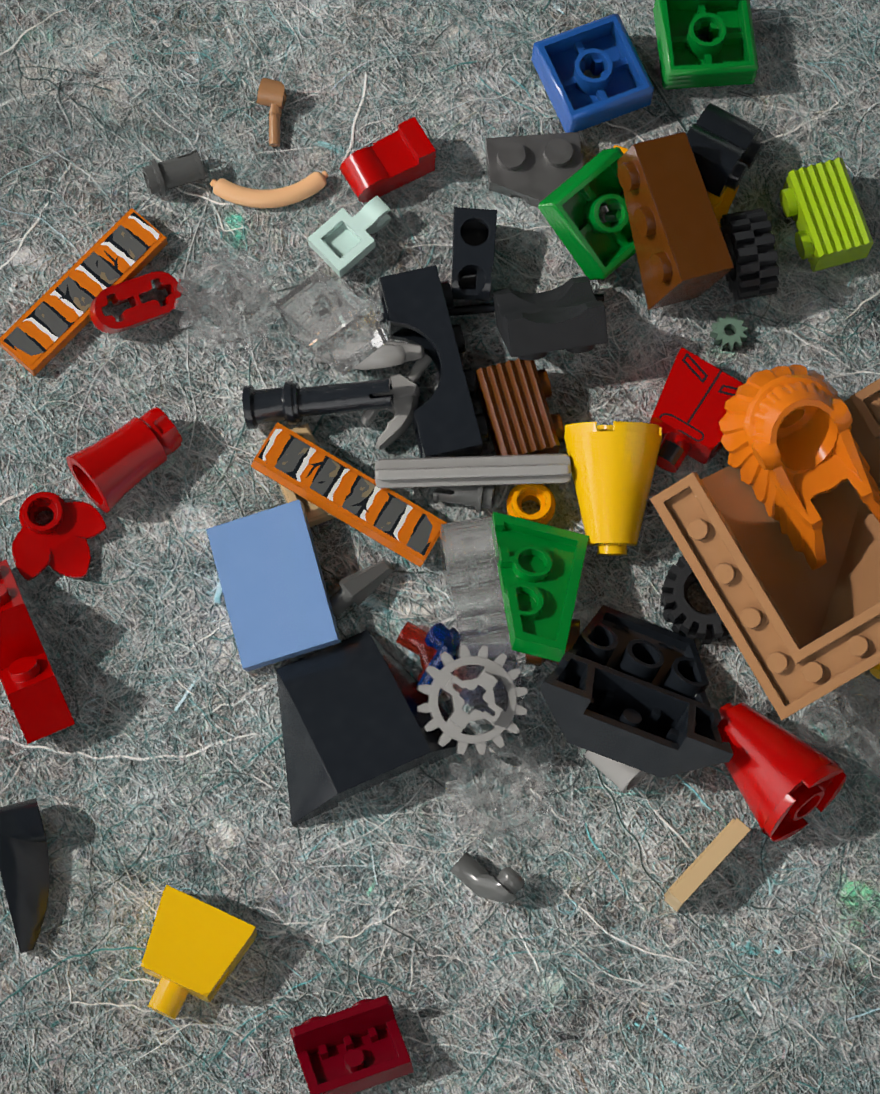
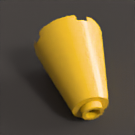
(612, 479)

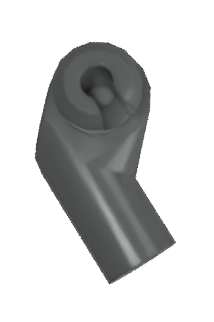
(486, 884)

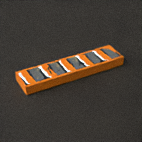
(66, 305)
(348, 494)

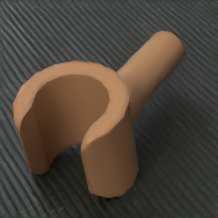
(272, 94)

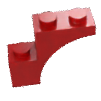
(26, 668)

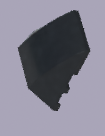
(636, 697)
(350, 724)

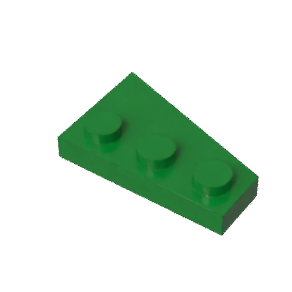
(538, 583)

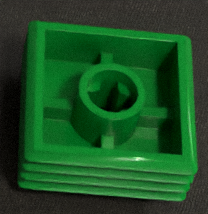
(692, 63)
(575, 216)

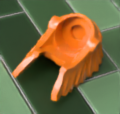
(791, 445)

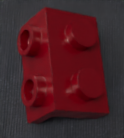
(351, 1048)

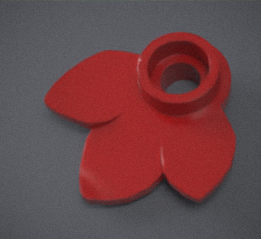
(58, 543)

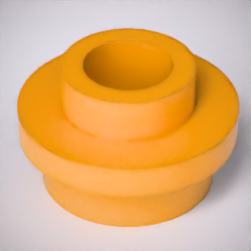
(534, 492)

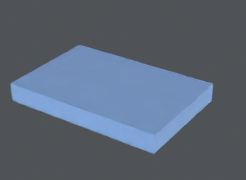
(273, 585)

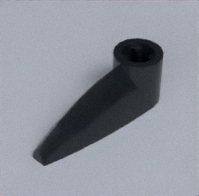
(24, 869)

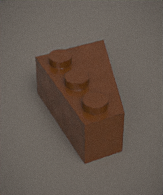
(671, 221)

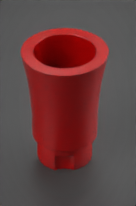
(124, 457)

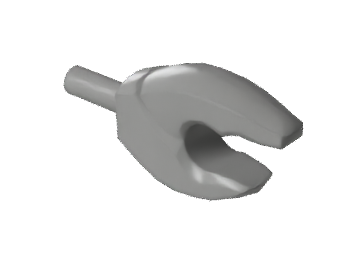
(389, 355)
(406, 399)

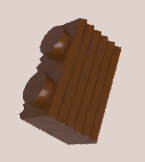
(517, 408)

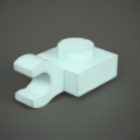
(347, 239)

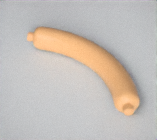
(270, 197)

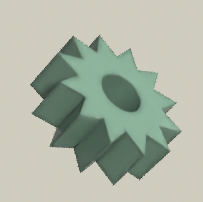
(727, 340)

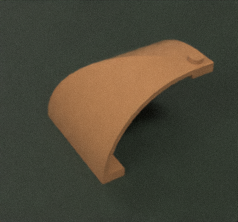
(792, 624)

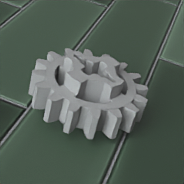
(485, 680)

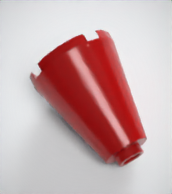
(777, 771)

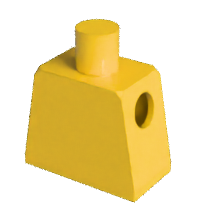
(192, 950)

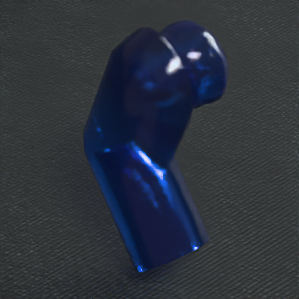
(442, 640)

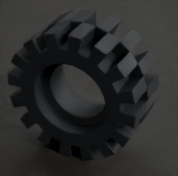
(752, 254)
(680, 611)

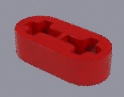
(130, 292)

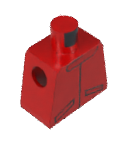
(691, 410)

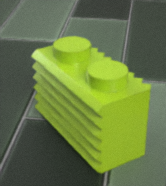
(826, 215)

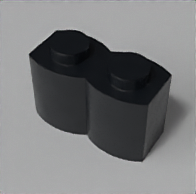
(723, 148)

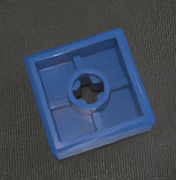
(604, 50)

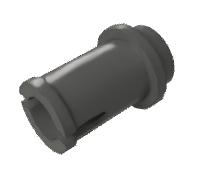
(173, 173)
(474, 496)

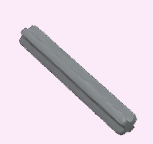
(472, 471)

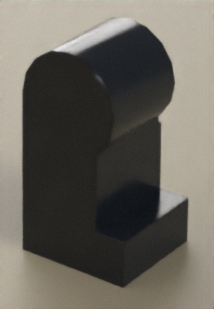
(472, 253)

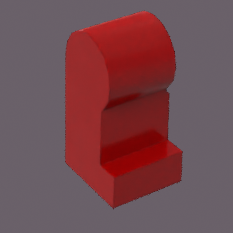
(390, 162)

